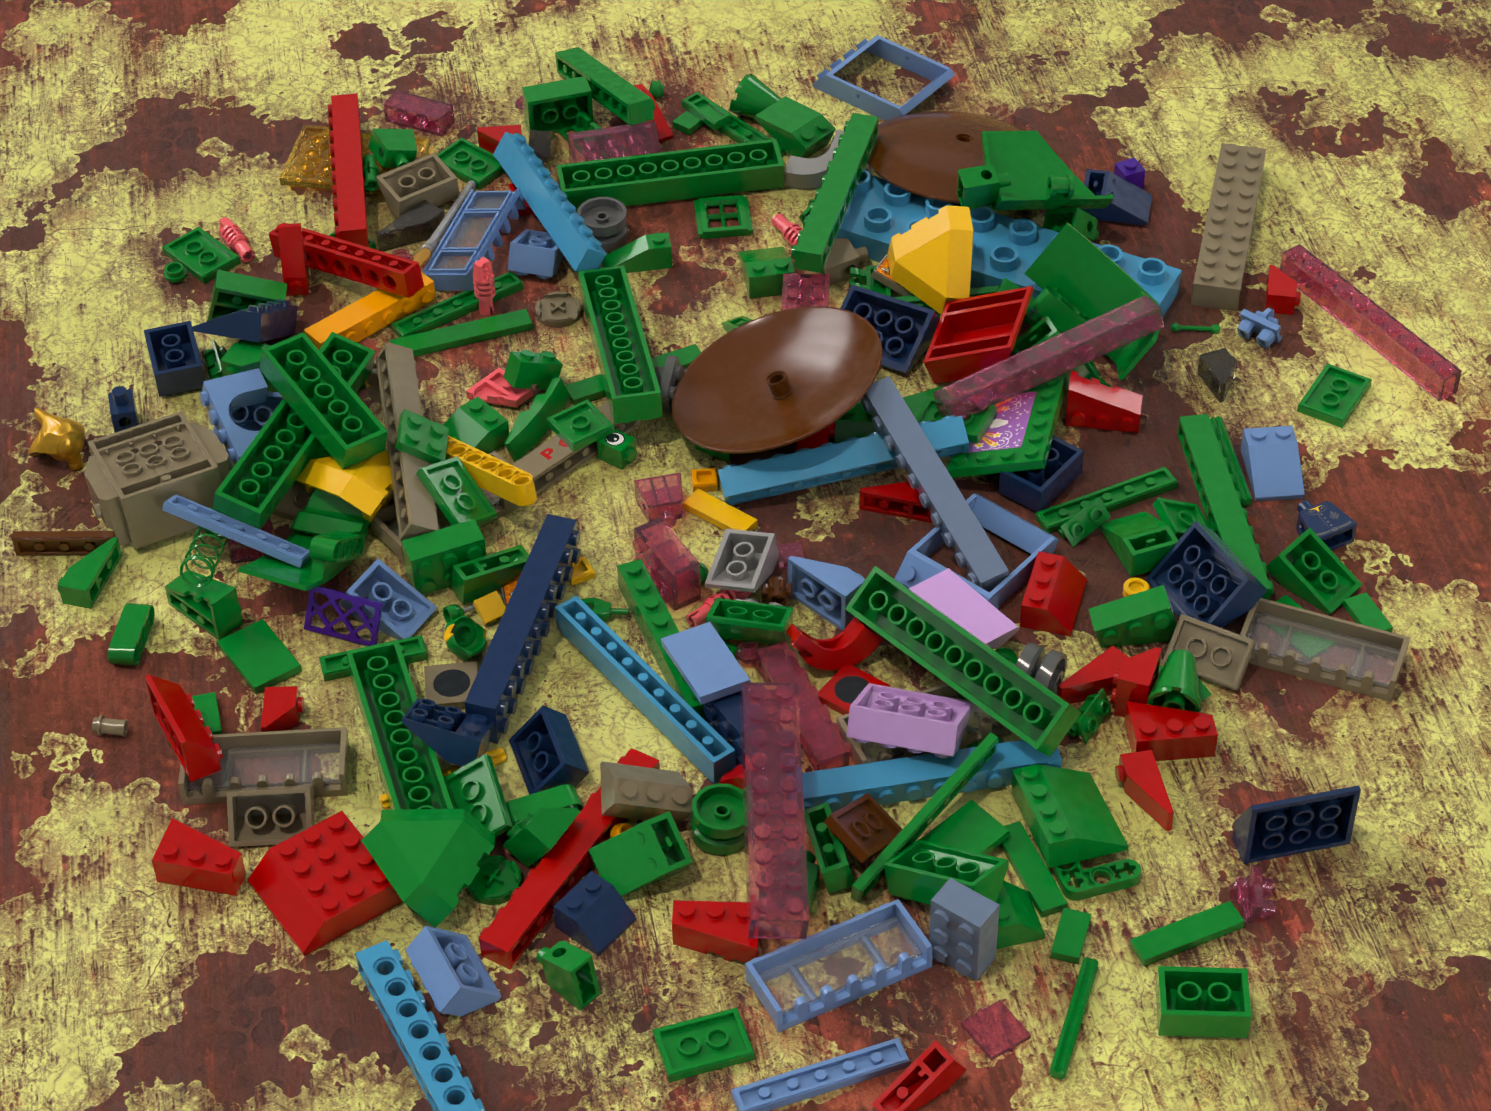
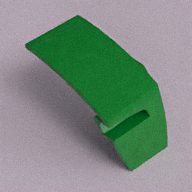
(1082, 285)
(331, 533)

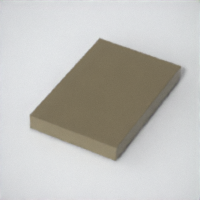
(1218, 652)

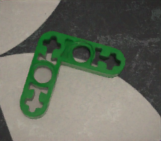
(1088, 886)

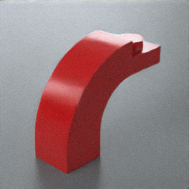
(845, 649)

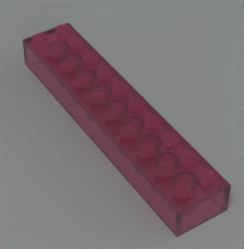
(773, 812)

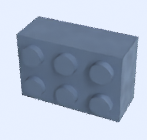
(963, 929)

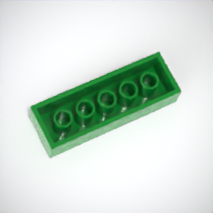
(323, 400)

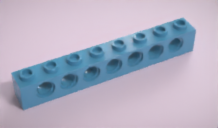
(408, 1022)

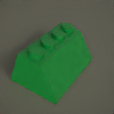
(926, 867)

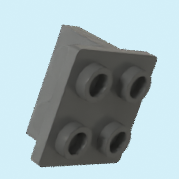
(668, 379)

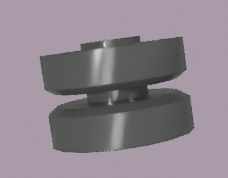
(607, 220)
(1045, 668)

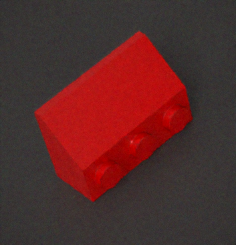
(1052, 595)

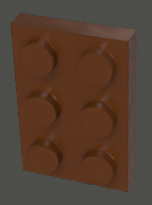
(863, 827)

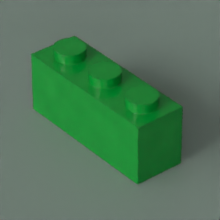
(828, 849)

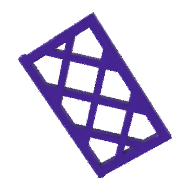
(357, 602)

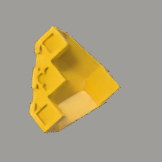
(935, 257)
(362, 485)

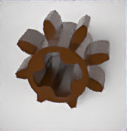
(777, 591)

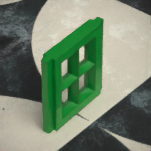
(742, 215)

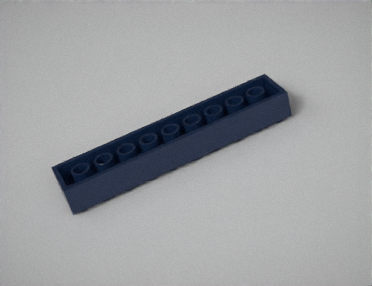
(525, 623)

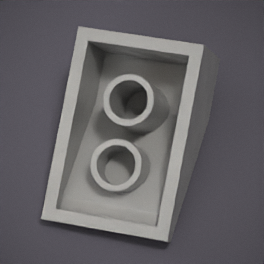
(743, 560)

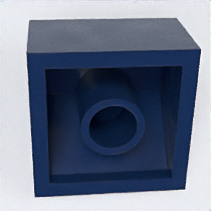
(593, 914)

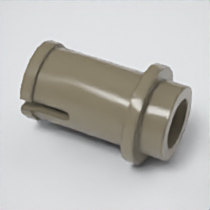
(109, 726)

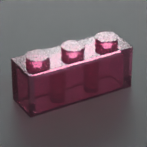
(419, 113)

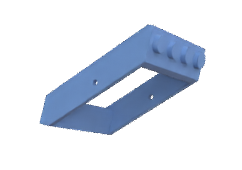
(896, 54)
(919, 567)

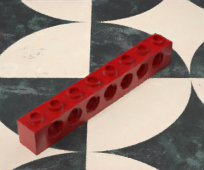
(358, 263)

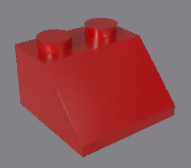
(1135, 679)

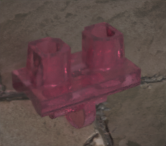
(1250, 893)

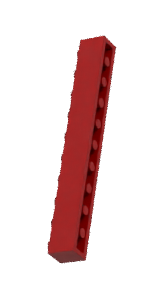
(347, 169)
(553, 878)

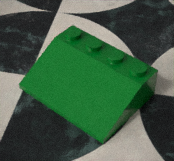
(1065, 814)

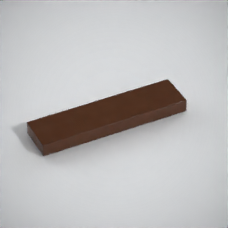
(59, 542)

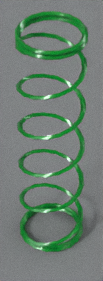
(196, 556)

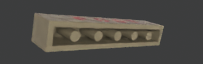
(556, 459)

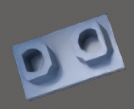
(1262, 324)

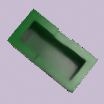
(531, 369)

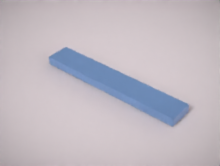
(237, 530)
(821, 1077)

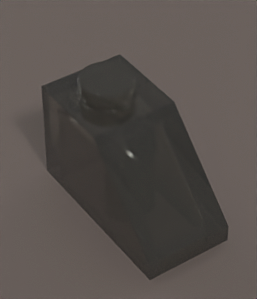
(544, 144)
(1217, 372)

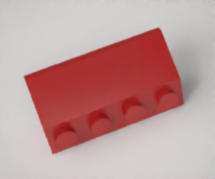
(184, 728)

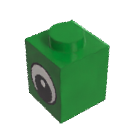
(617, 449)

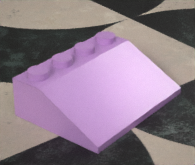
(966, 607)
(909, 720)

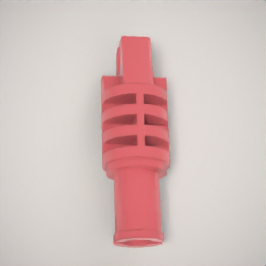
(788, 229)
(235, 239)
(484, 285)
(698, 616)

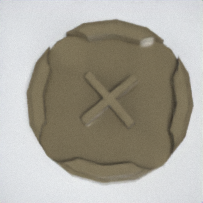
(558, 309)

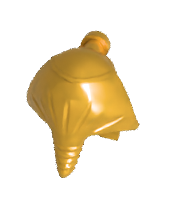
(59, 438)

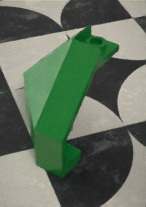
(429, 856)

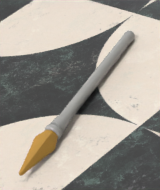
(428, 248)

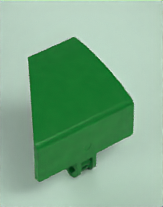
(1036, 174)

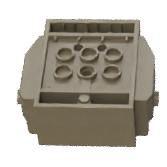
(147, 465)

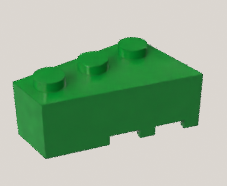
(238, 291)
(210, 607)
(1135, 619)

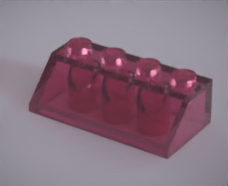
(613, 142)

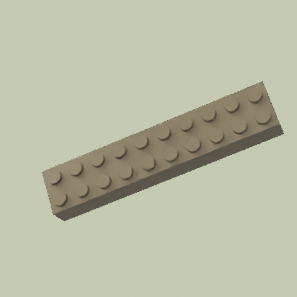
(1228, 227)

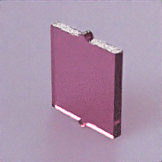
(995, 1030)

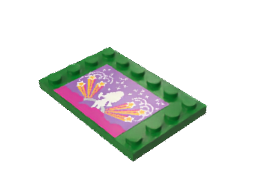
(1017, 435)

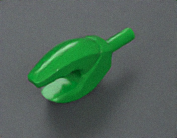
(603, 609)

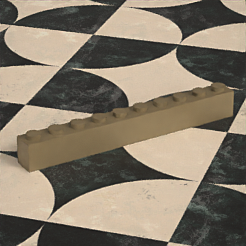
(400, 391)

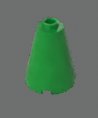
(752, 97)
(1177, 683)

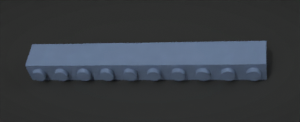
(934, 484)

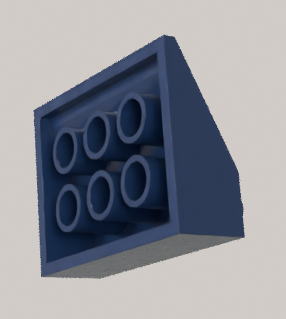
(255, 323)
(901, 326)
(1206, 578)
(1296, 825)

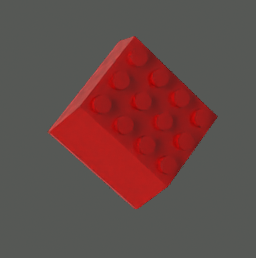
(976, 333)
(322, 883)

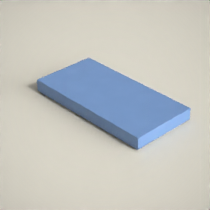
(705, 662)

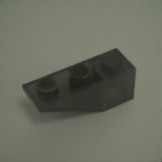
(411, 227)

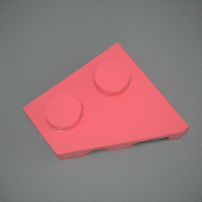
(498, 391)

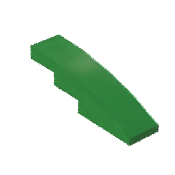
(532, 424)

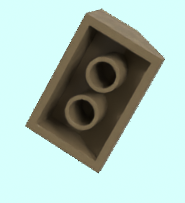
(418, 181)
(643, 792)
(269, 814)

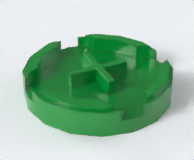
(495, 880)

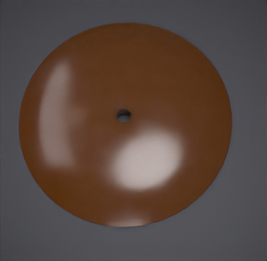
(929, 148)
(777, 379)

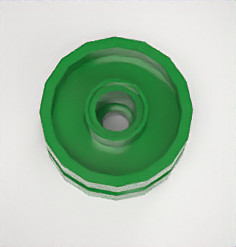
(718, 819)

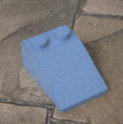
(534, 254)
(1272, 463)
(824, 588)
(403, 606)

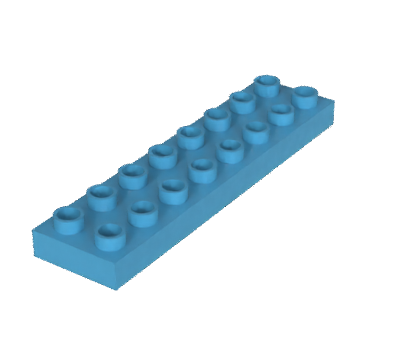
(1000, 244)

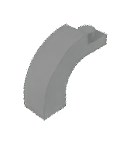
(808, 172)

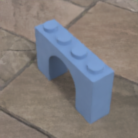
(225, 396)

